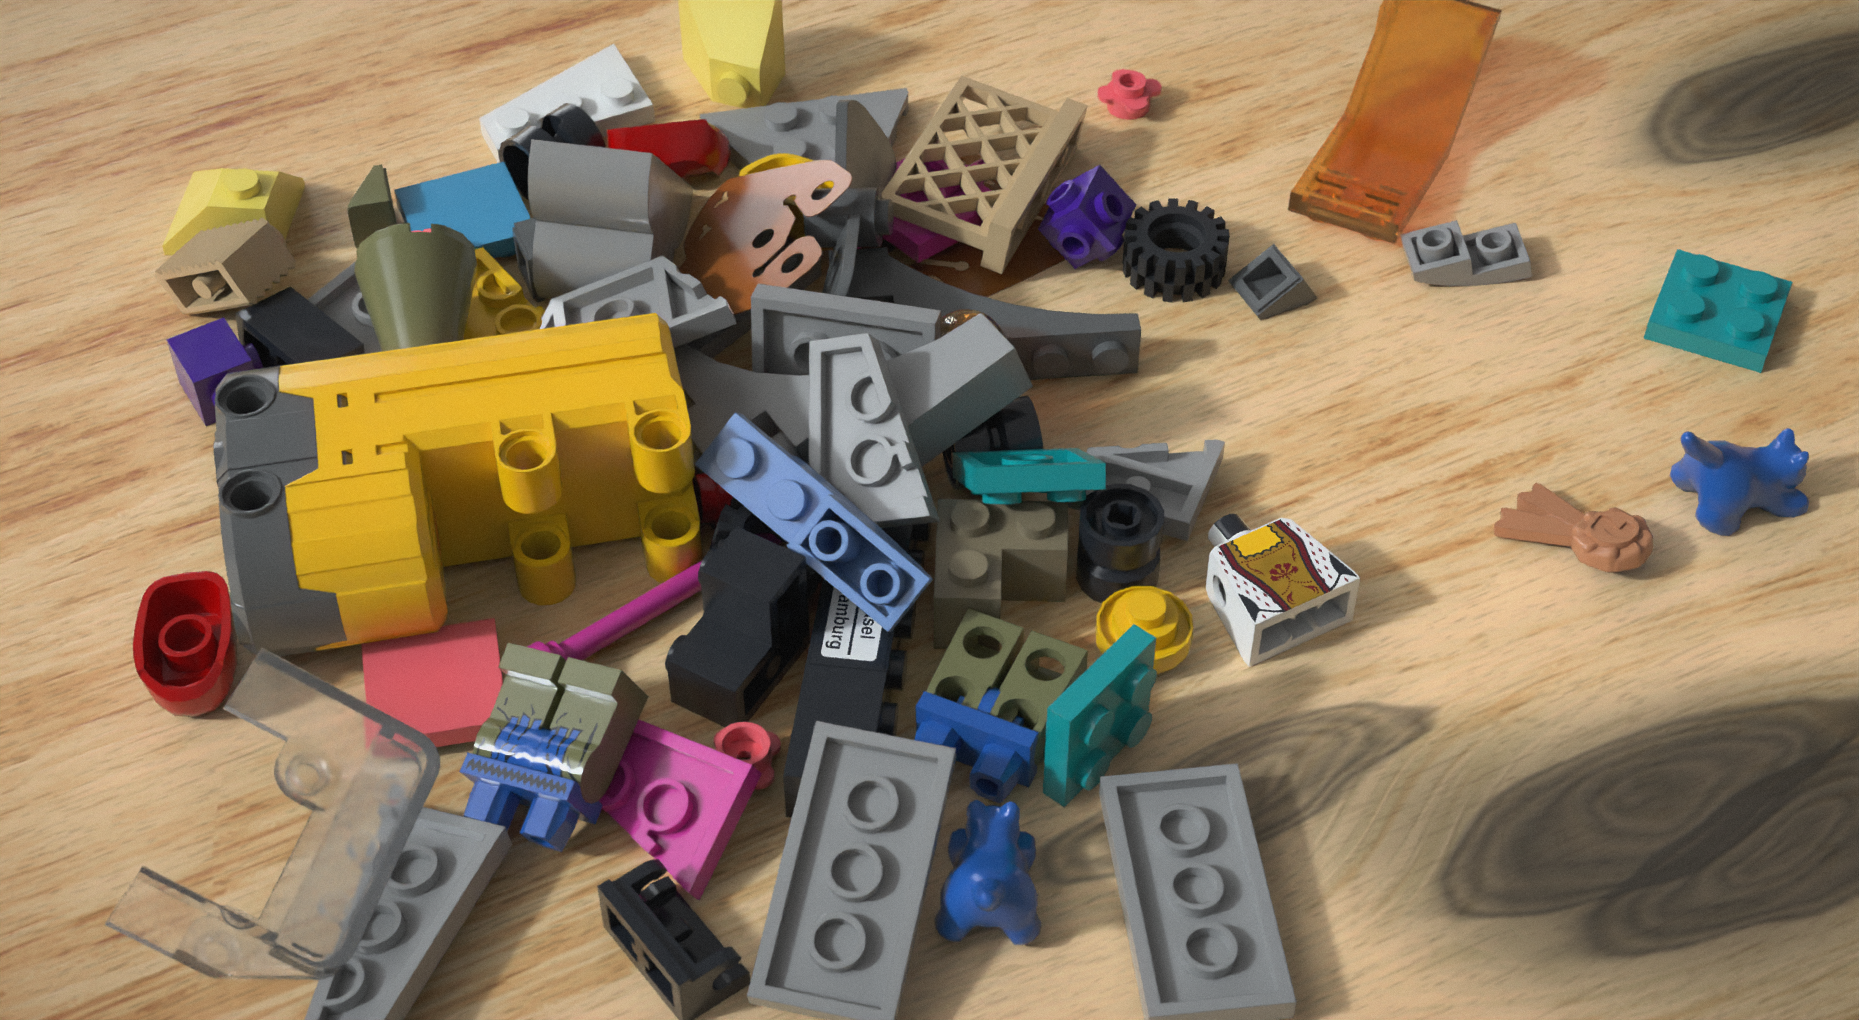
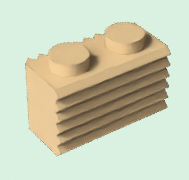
(226, 267)

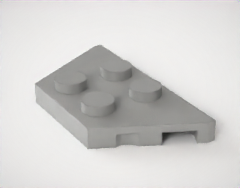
(801, 126)
(641, 290)

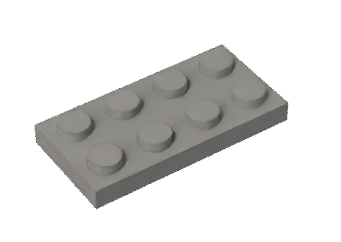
(853, 875)
(1195, 896)

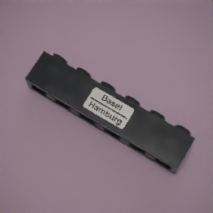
(850, 668)

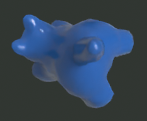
(1741, 478)
(990, 877)

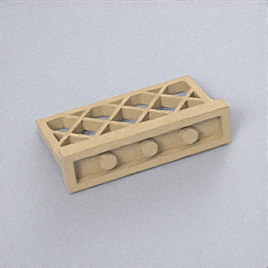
(1023, 181)

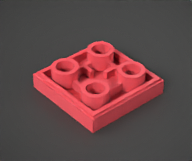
(437, 679)

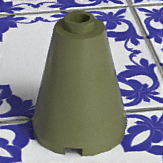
(416, 284)

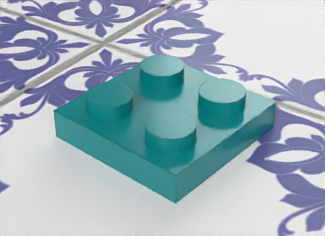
(1718, 310)
(1007, 473)
(1099, 716)

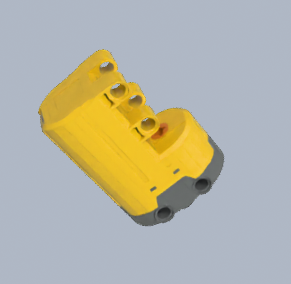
(385, 466)

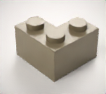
(995, 556)

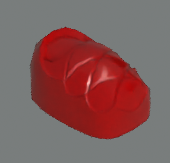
(684, 146)
(186, 642)

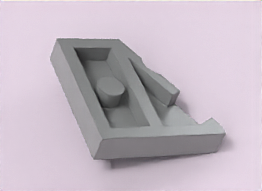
(1175, 479)

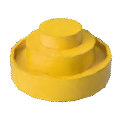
(1153, 611)

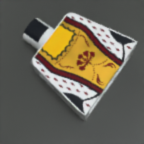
(1276, 586)

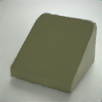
(371, 206)

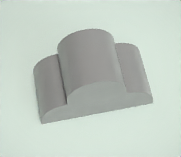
(600, 213)

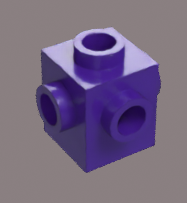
(1087, 217)

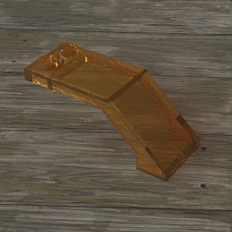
(1398, 117)

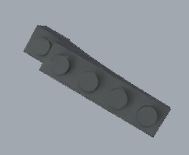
(1045, 340)

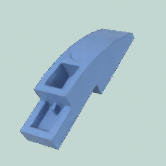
(815, 521)

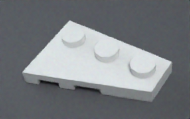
(598, 85)

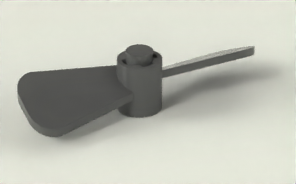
(860, 213)

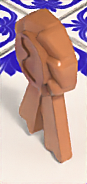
(1599, 539)

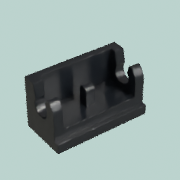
(293, 331)
(669, 942)

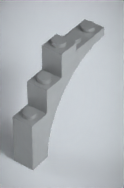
(940, 386)

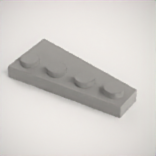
(416, 918)

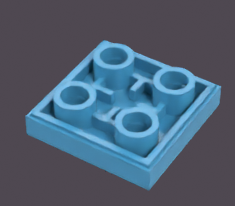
(473, 202)

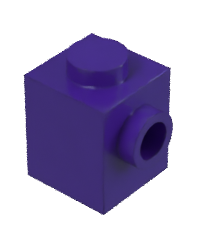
(204, 359)

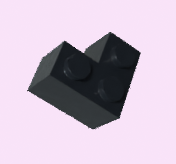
(748, 630)

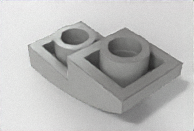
(1481, 258)

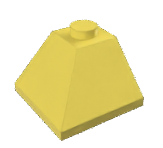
(734, 48)
(233, 197)

